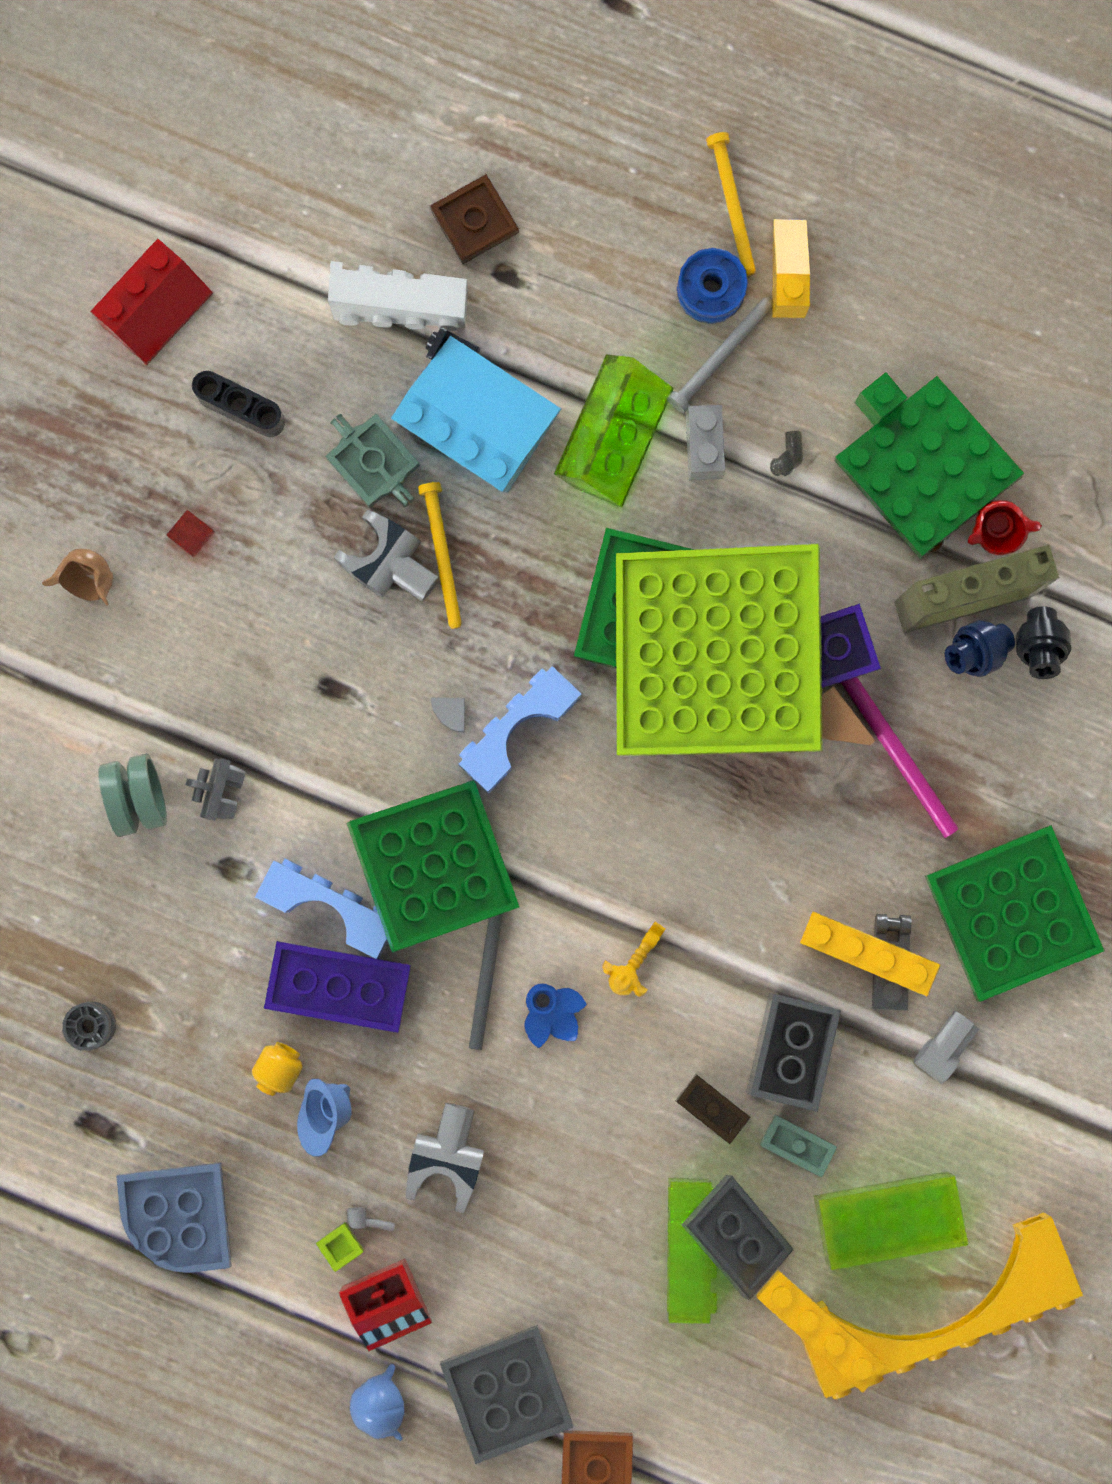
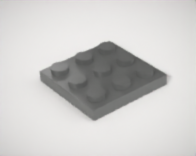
(506, 1394)

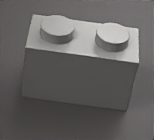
(705, 442)

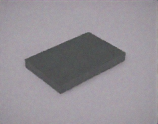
(737, 1237)

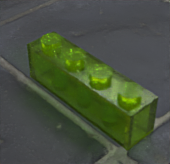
(687, 1264)

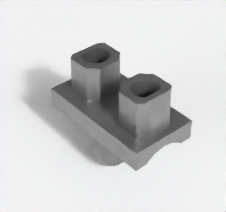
(221, 775)

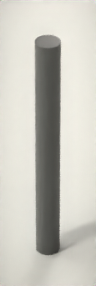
(485, 982)

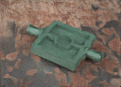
(372, 460)

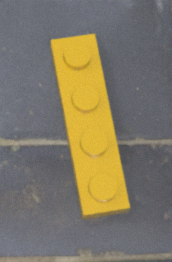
(870, 953)
(820, 1331)

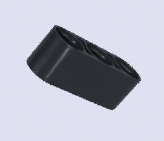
(227, 392)

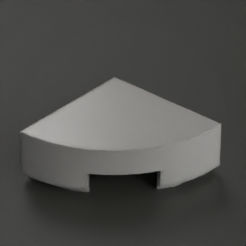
(450, 712)

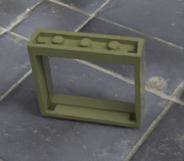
(976, 589)

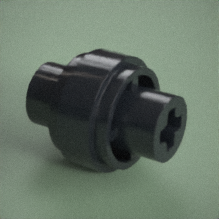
(1043, 642)

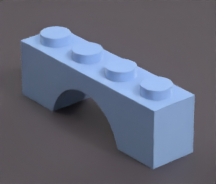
(548, 698)
(288, 888)

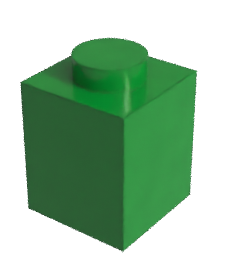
(880, 399)

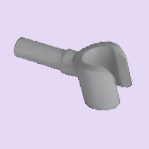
(357, 1220)

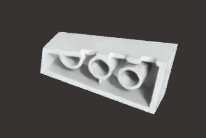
(396, 298)

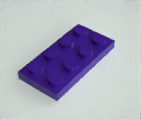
(337, 986)

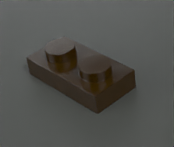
(712, 1109)

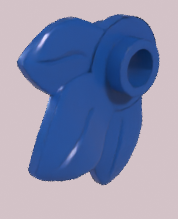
(556, 1017)

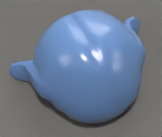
(378, 1406)

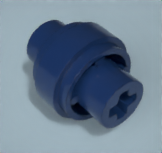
(979, 648)

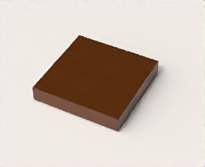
(474, 219)

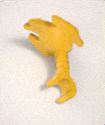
(624, 978)

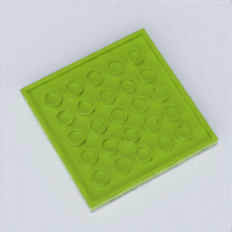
(719, 651)

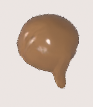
(73, 571)

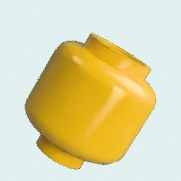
(277, 1069)

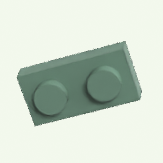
(798, 1145)

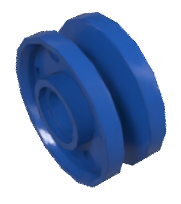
(717, 266)

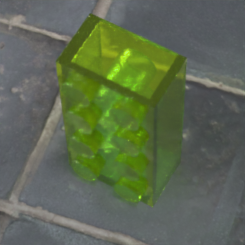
(890, 1220)

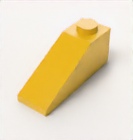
(790, 269)

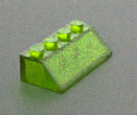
(614, 429)

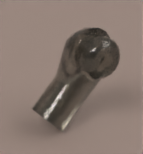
(791, 457)

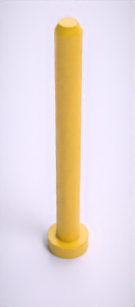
(718, 143)
(431, 491)

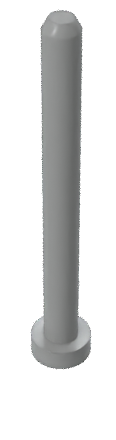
(680, 399)

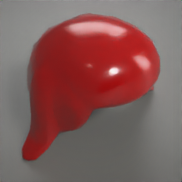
(1002, 528)

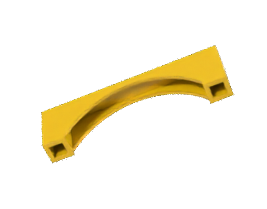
(1032, 1281)

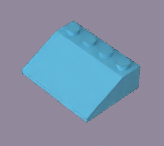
(476, 414)

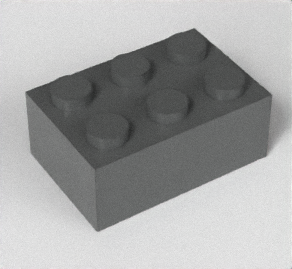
(793, 1052)

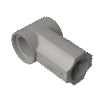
(941, 1055)

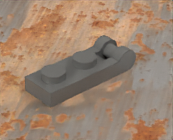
(884, 992)

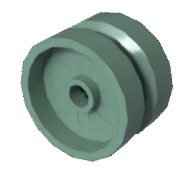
(132, 795)

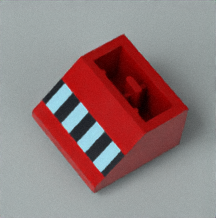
(385, 1305)

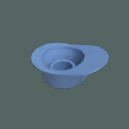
(322, 1114)

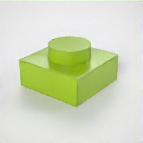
(340, 1246)

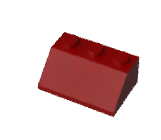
(151, 301)

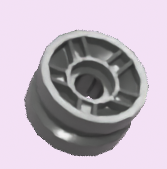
(78, 1035)

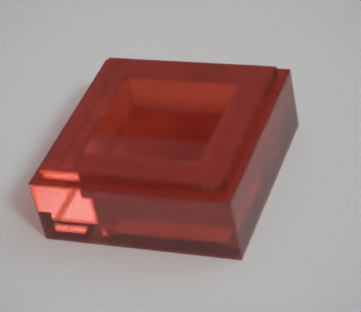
(190, 533)

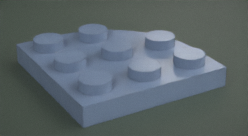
(177, 1216)

